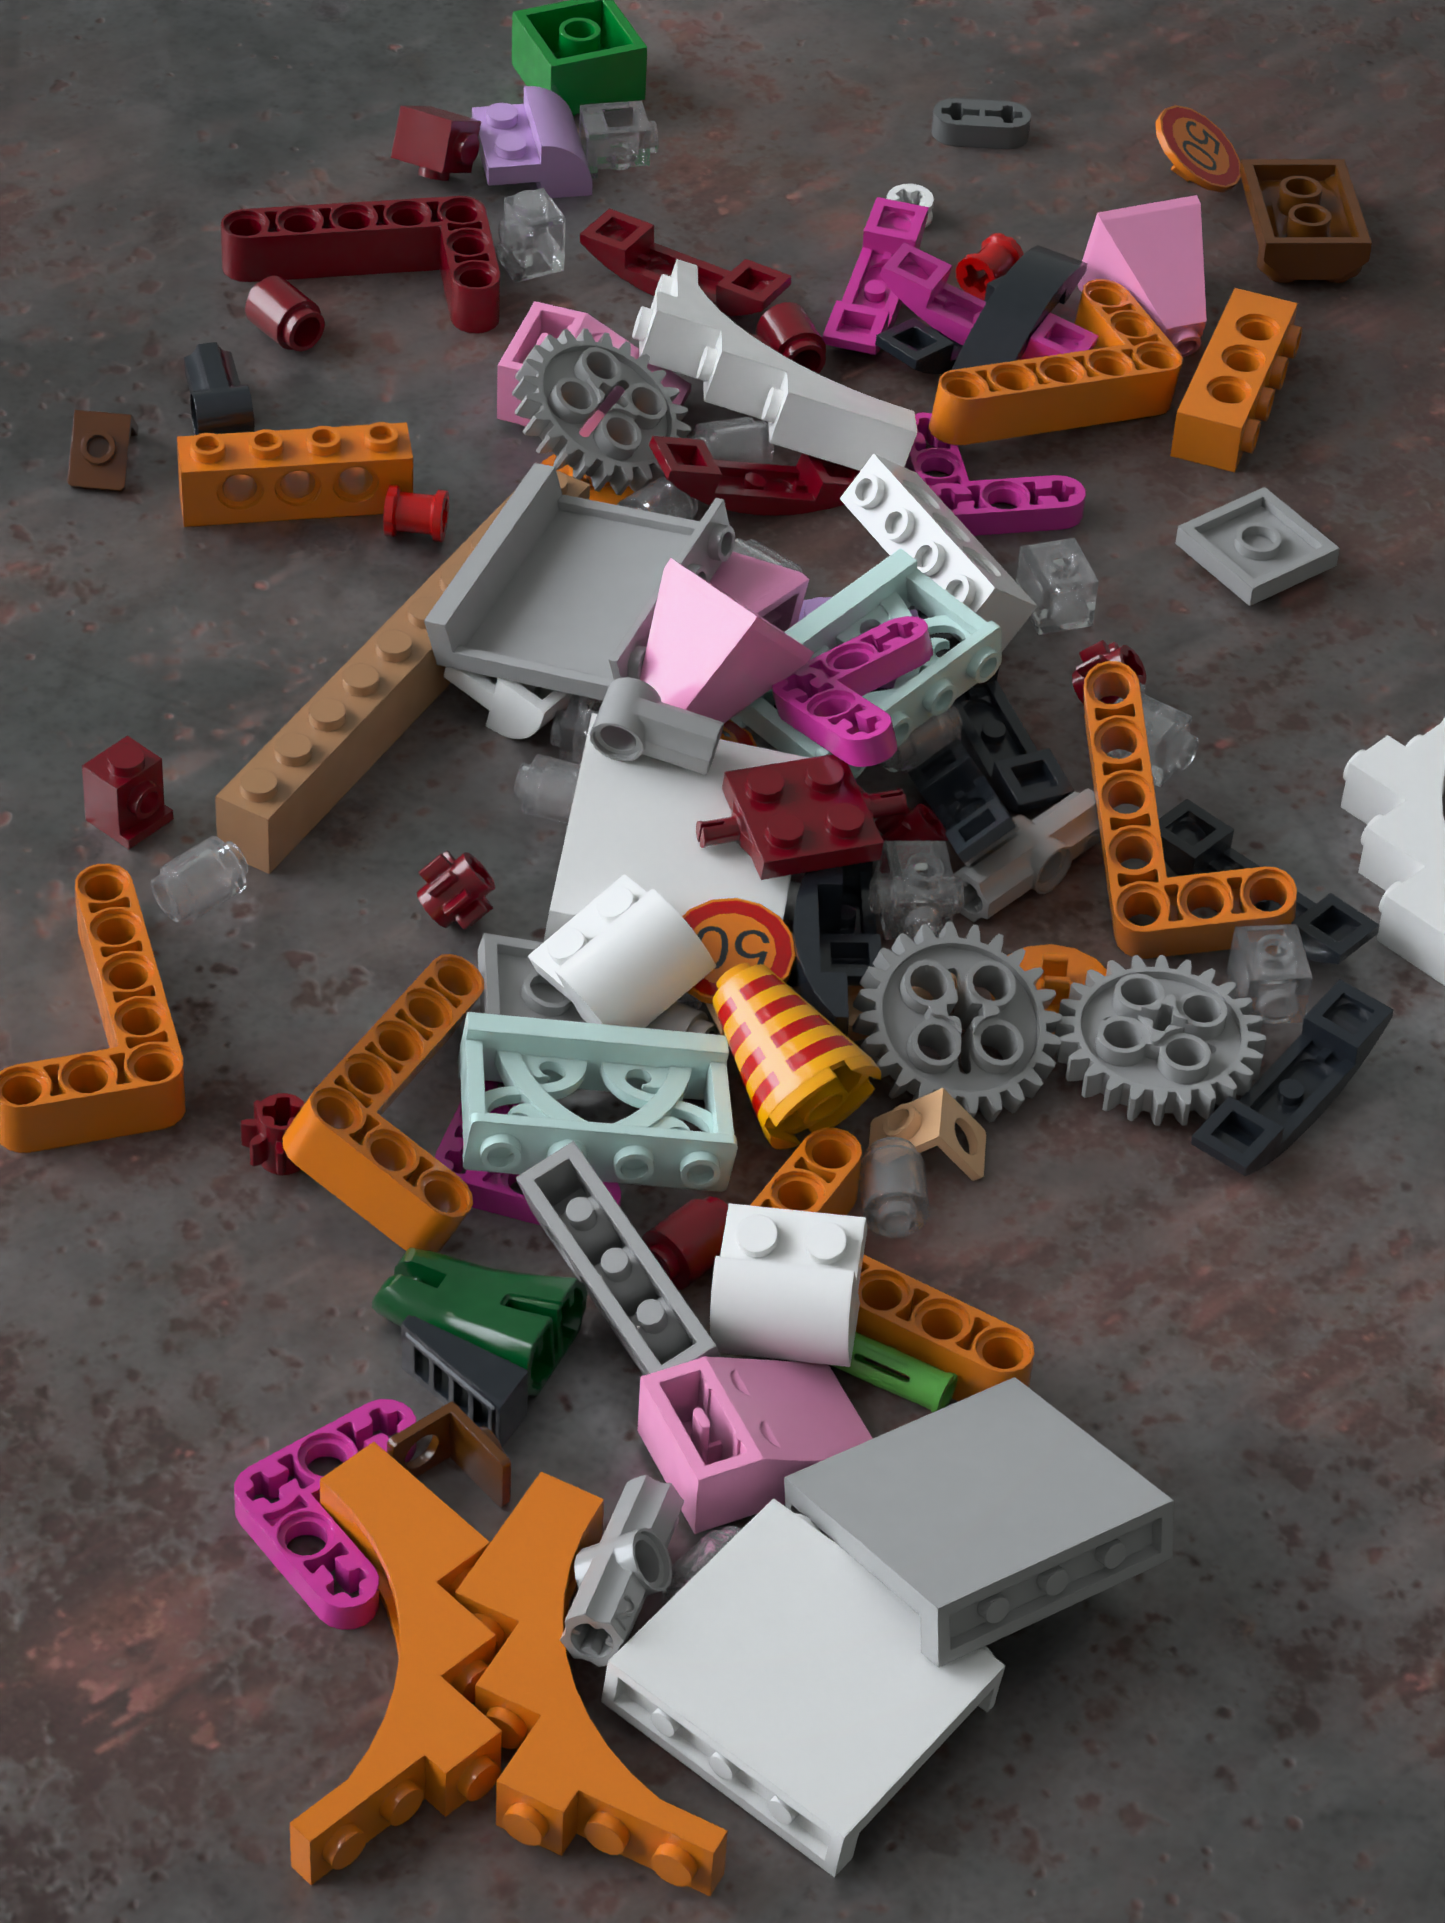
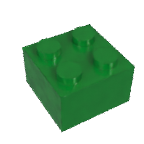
(580, 52)

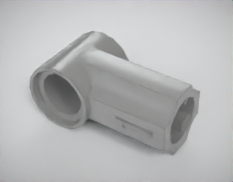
(638, 723)

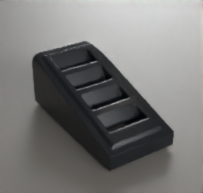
(457, 1371)

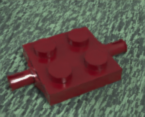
(801, 816)

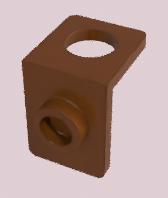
(100, 450)
(457, 1437)

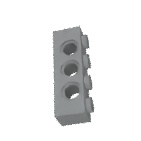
(613, 1263)

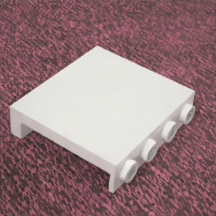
(643, 824)
(795, 1684)

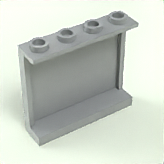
(567, 587)
(987, 1516)

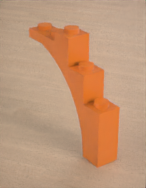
(432, 1734)
(563, 1770)

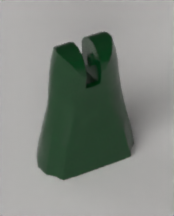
(501, 1311)

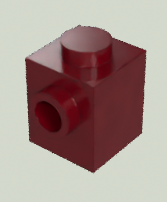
(436, 141)

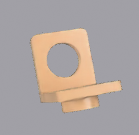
(931, 1123)

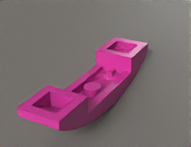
(923, 287)
(868, 301)

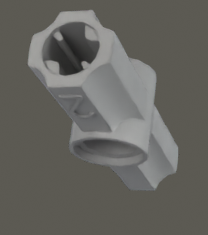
(1032, 857)
(622, 1570)

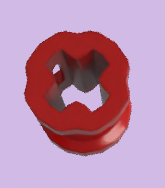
(993, 260)
(416, 513)

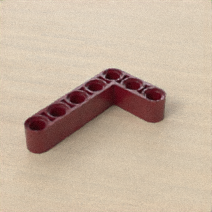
(373, 239)

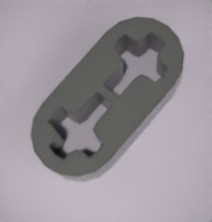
(981, 123)

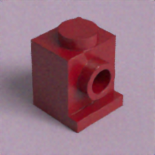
(125, 792)

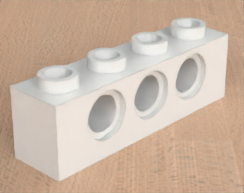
(910, 516)

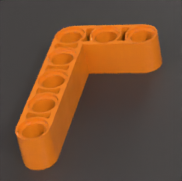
(1121, 379)
(1139, 837)
(112, 1090)
(357, 1151)
(894, 1306)

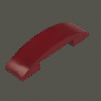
(629, 251)
(752, 486)

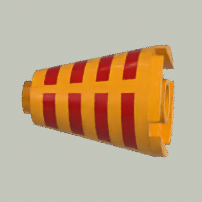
(789, 1056)

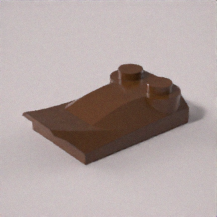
(1305, 219)

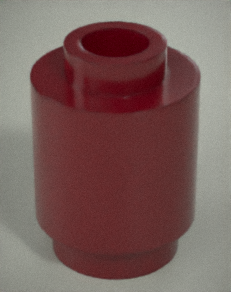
(284, 314)
(793, 335)
(689, 1240)

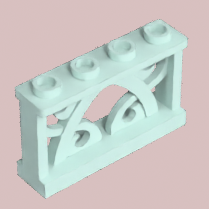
(917, 695)
(638, 1065)

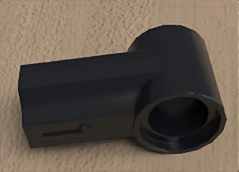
(216, 395)

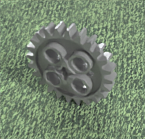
(566, 385)
(1011, 1024)
(1159, 1039)

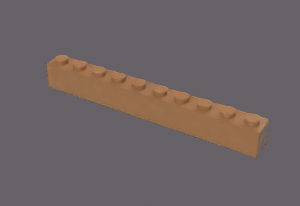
(344, 724)

